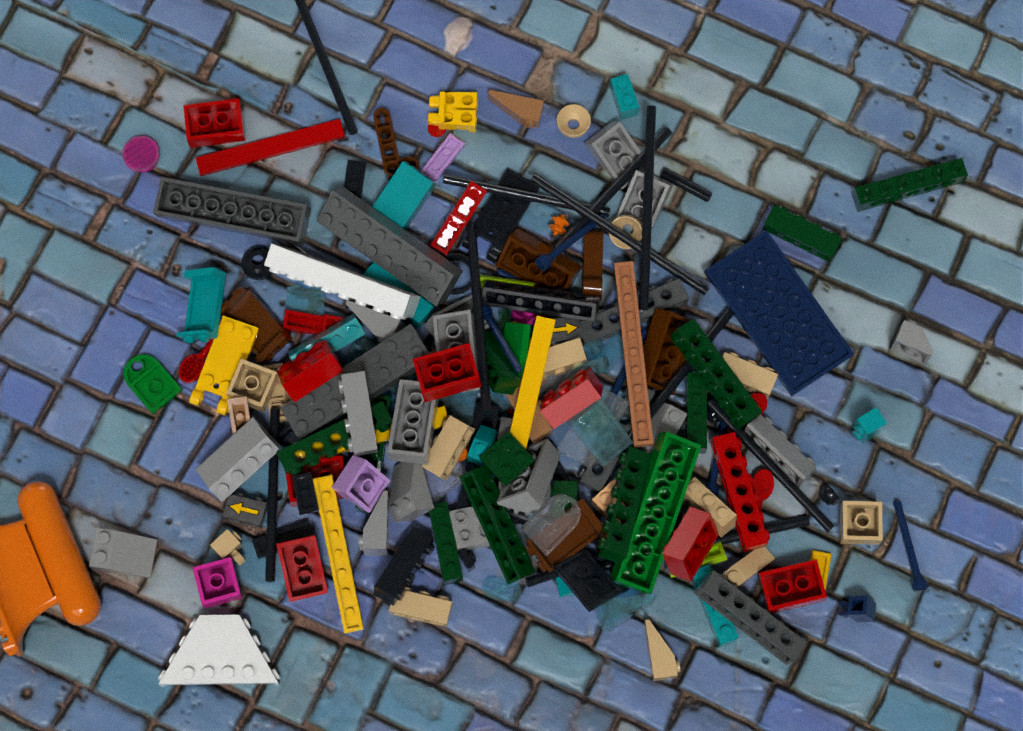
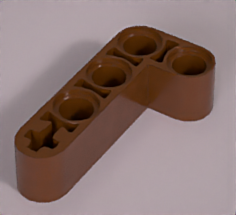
(389, 144)
(593, 263)

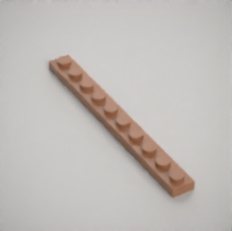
(633, 354)

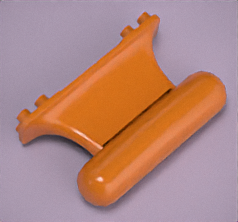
(41, 568)

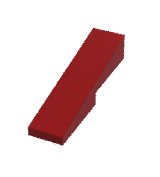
(457, 218)
(308, 323)

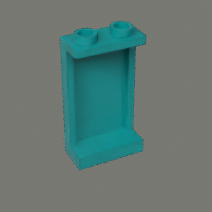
(203, 304)

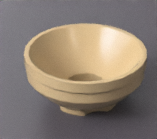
(576, 113)
(620, 222)

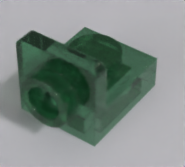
(504, 316)

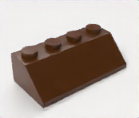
(519, 260)
(660, 354)

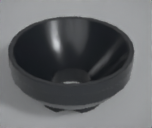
(253, 271)

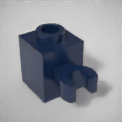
(859, 609)

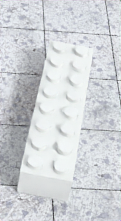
(343, 281)

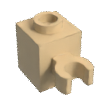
(227, 546)

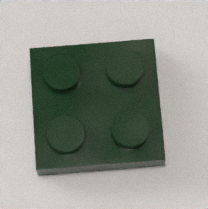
(507, 459)

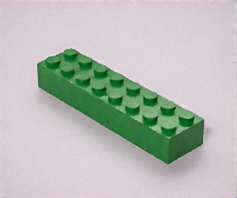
(658, 510)

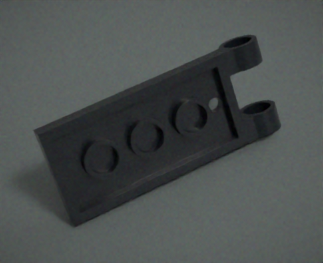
(502, 214)

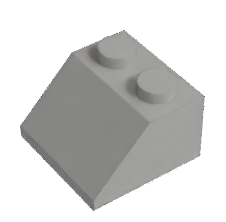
(912, 343)

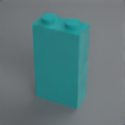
(404, 195)

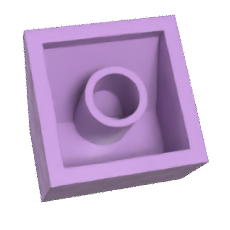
(361, 483)

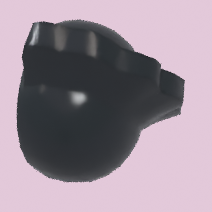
(712, 418)
(828, 495)

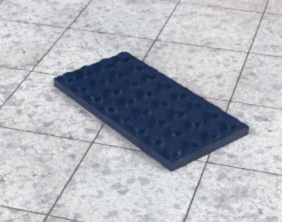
(779, 313)

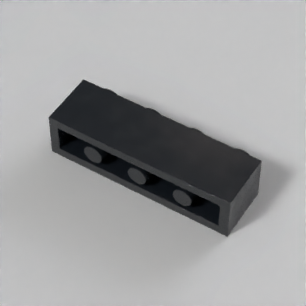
(403, 566)

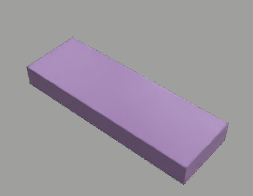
(443, 157)

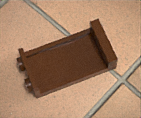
(250, 310)
(583, 534)

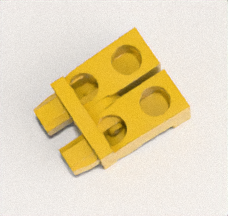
(456, 111)

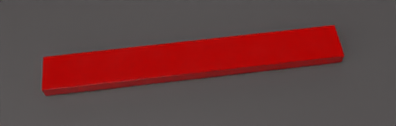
(270, 147)

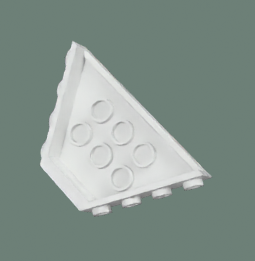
(219, 653)

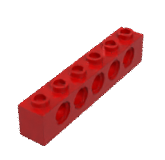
(748, 540)

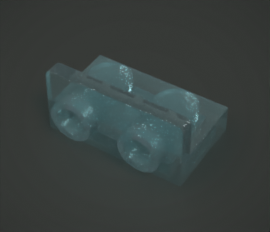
(305, 300)

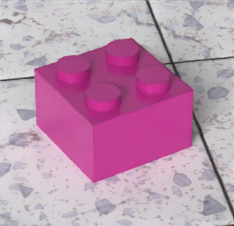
(217, 583)

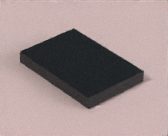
(587, 580)

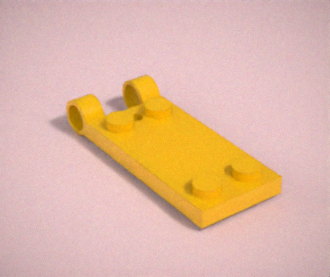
(232, 344)

